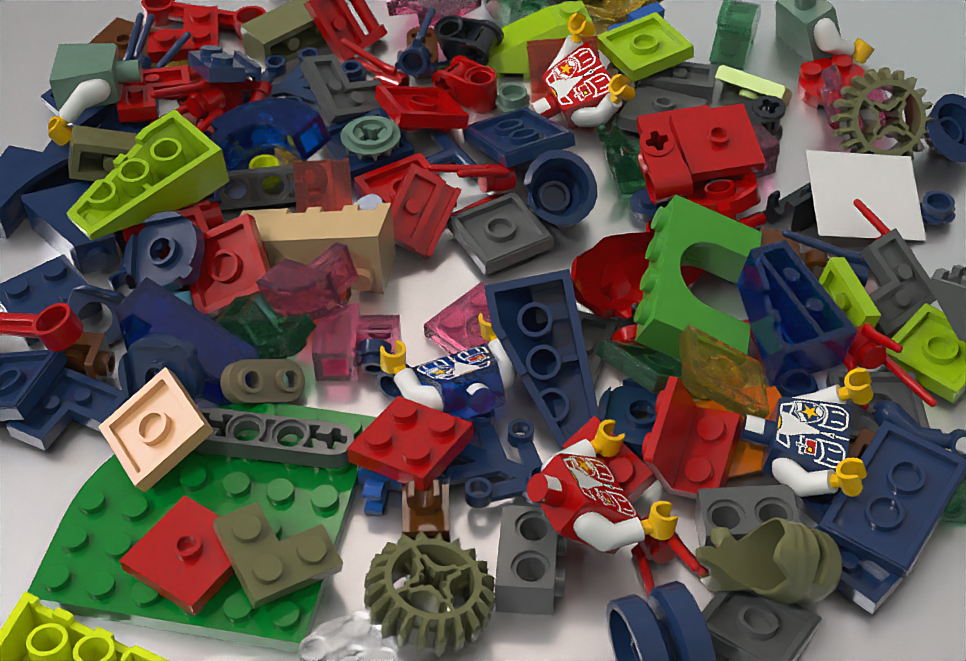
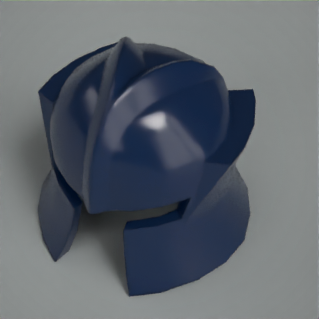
(560, 188)

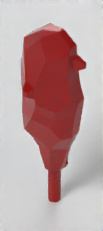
(611, 272)

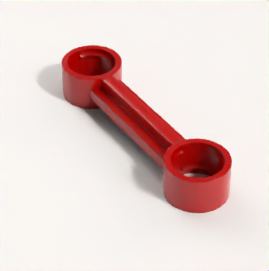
(169, 11)
(54, 326)

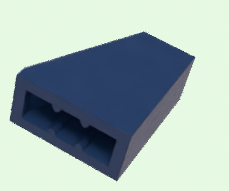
(48, 218)

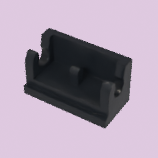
(793, 211)

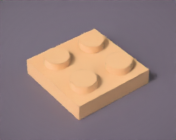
(155, 429)

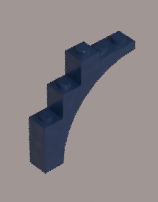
(32, 171)

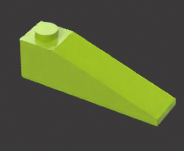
(544, 24)
(161, 173)

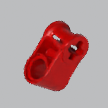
(469, 84)
(663, 166)

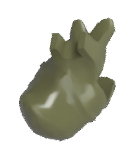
(776, 560)

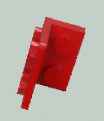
(690, 443)

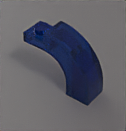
(269, 125)

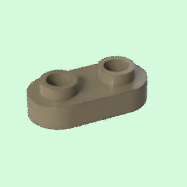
(266, 381)

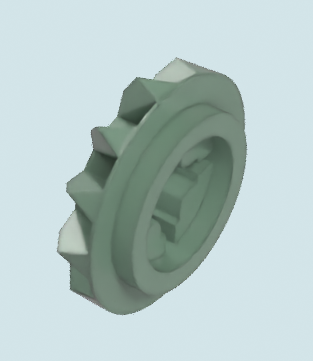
(373, 128)

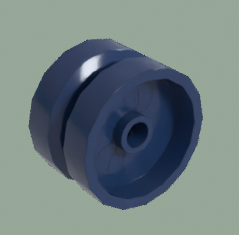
(660, 629)

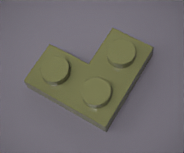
(270, 566)

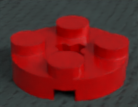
(812, 78)
(727, 194)

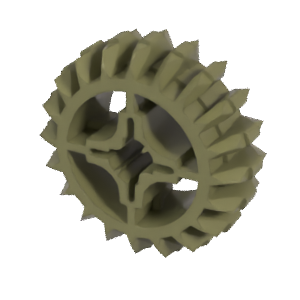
(903, 97)
(423, 608)

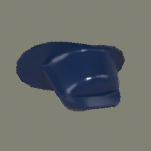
(948, 129)

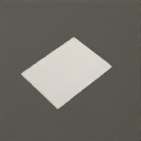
(879, 181)

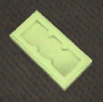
(752, 86)

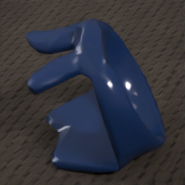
(88, 294)

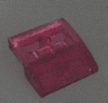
(442, 8)

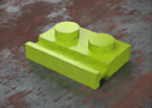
(848, 292)

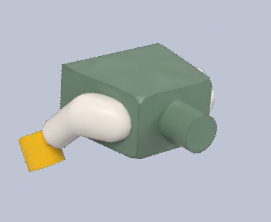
(814, 31)
(85, 79)

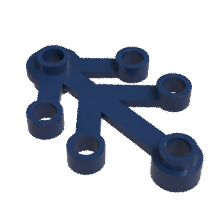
(295, 84)
(493, 462)

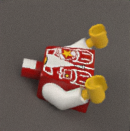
(580, 84)
(588, 501)

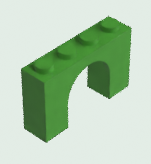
(696, 238)

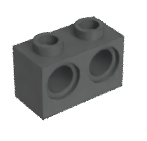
(741, 509)
(527, 559)

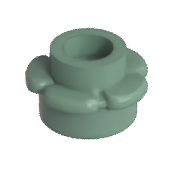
(512, 97)

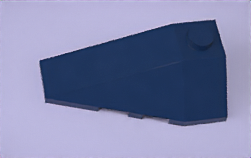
(545, 342)

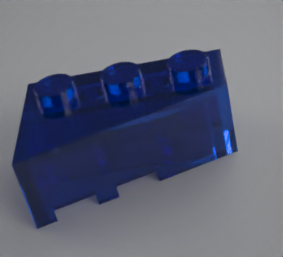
(157, 310)
(791, 315)

